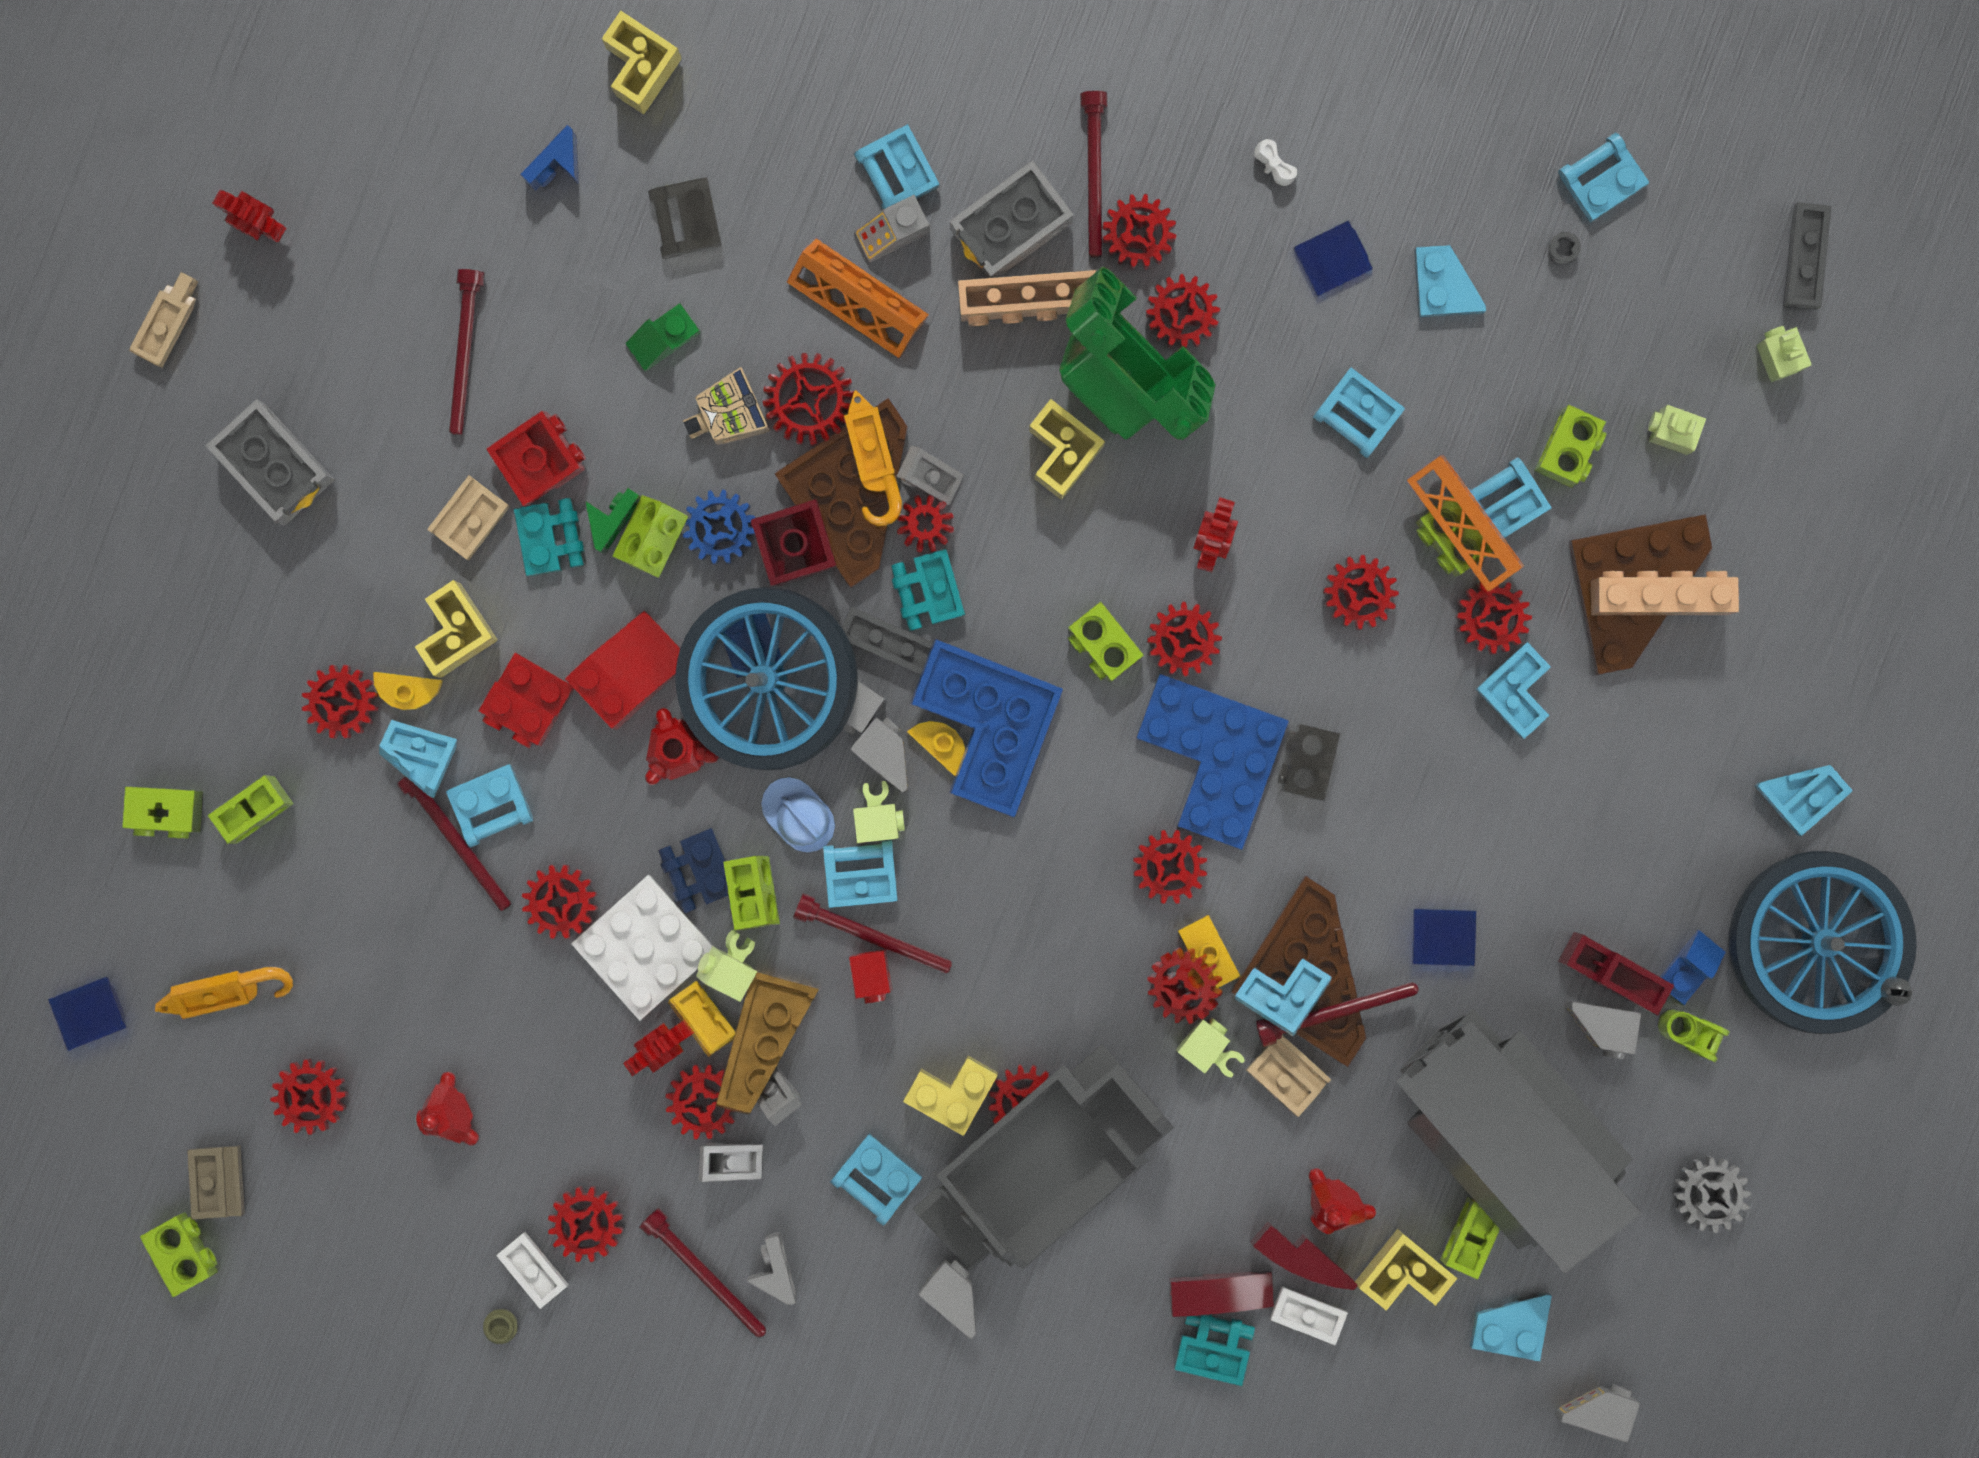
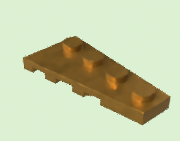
(765, 1028)

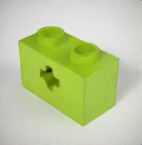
(142, 807)

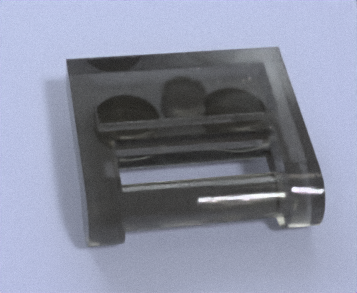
(696, 216)

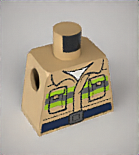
(728, 411)

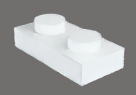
(532, 1270)
(1308, 1315)

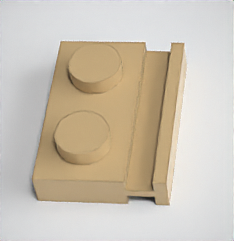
(468, 517)
(1288, 1075)

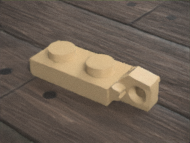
(165, 321)

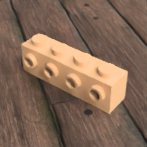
(1018, 297)
(1664, 595)

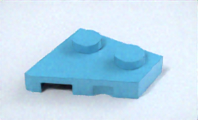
(1444, 284)
(418, 754)
(1805, 796)
(1514, 1328)

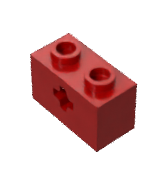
(871, 975)

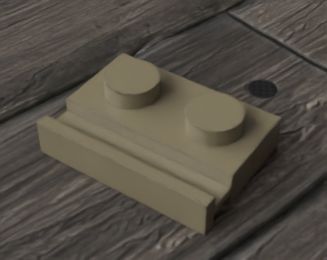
(216, 1182)

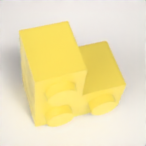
(647, 58)
(1072, 447)
(463, 631)
(954, 1103)
(1401, 1264)

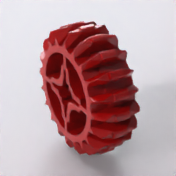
(824, 392)

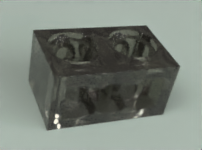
(1318, 765)

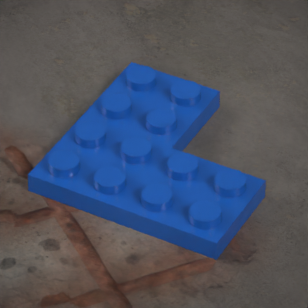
(1007, 718)
(1233, 750)

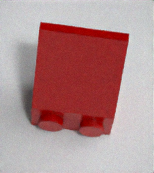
(626, 670)

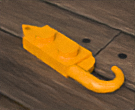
(873, 457)
(220, 992)

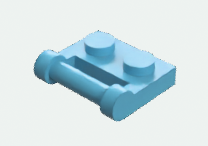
(906, 162)
(1610, 186)
(1365, 403)
(1519, 506)
(487, 794)
(860, 886)
(884, 1170)

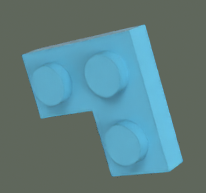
(1507, 690)
(1287, 1004)

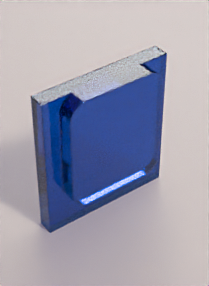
(1333, 258)
(1444, 937)
(88, 1013)

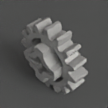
(1702, 1204)

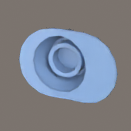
(798, 814)

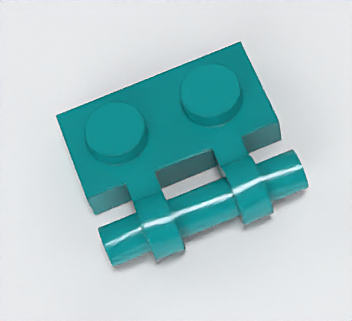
(538, 537)
(938, 587)
(1210, 1358)

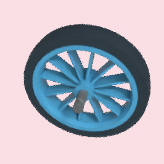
(766, 678)
(1821, 941)

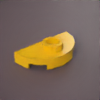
(406, 691)
(940, 742)

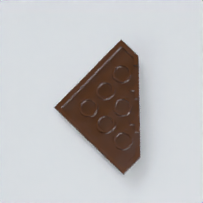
(833, 479)
(1661, 547)
(1313, 932)

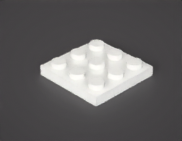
(643, 947)

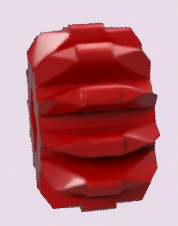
(913, 524)

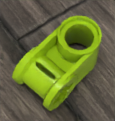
(1697, 1034)

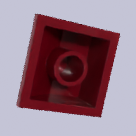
(794, 543)

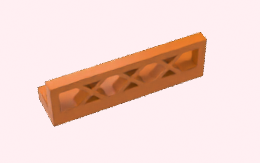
(859, 291)
(1477, 516)

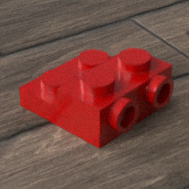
(537, 457)
(526, 701)

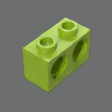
(1564, 443)
(650, 536)
(1443, 545)
(1112, 638)
(250, 809)
(751, 892)
(1470, 1240)
(170, 1259)

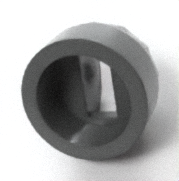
(1898, 984)

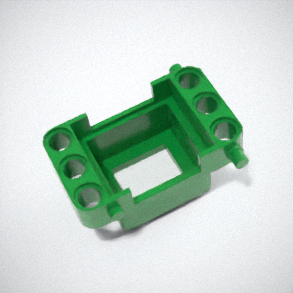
(1122, 373)

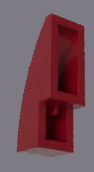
(1616, 973)
(1301, 1258)
(1221, 1293)

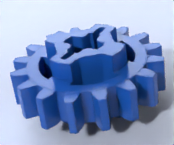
(712, 541)

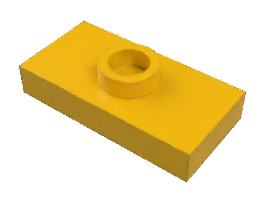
(1205, 939)
(704, 1018)

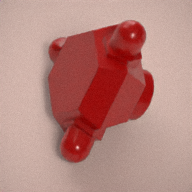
(674, 749)
(447, 1113)
(1336, 1204)

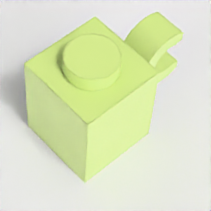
(1783, 353)
(1676, 429)
(876, 820)
(728, 970)
(1206, 1045)

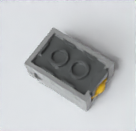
(1011, 221)
(270, 462)

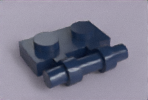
(706, 862)

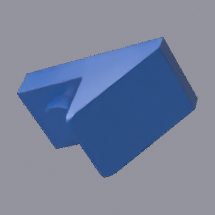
(560, 153)
(1693, 965)

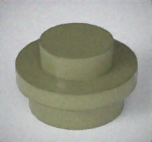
(500, 1326)

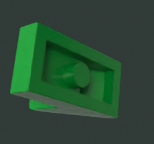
(662, 337)
(607, 528)

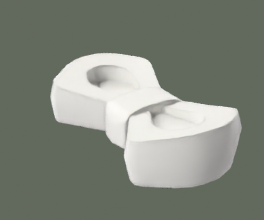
(1267, 153)

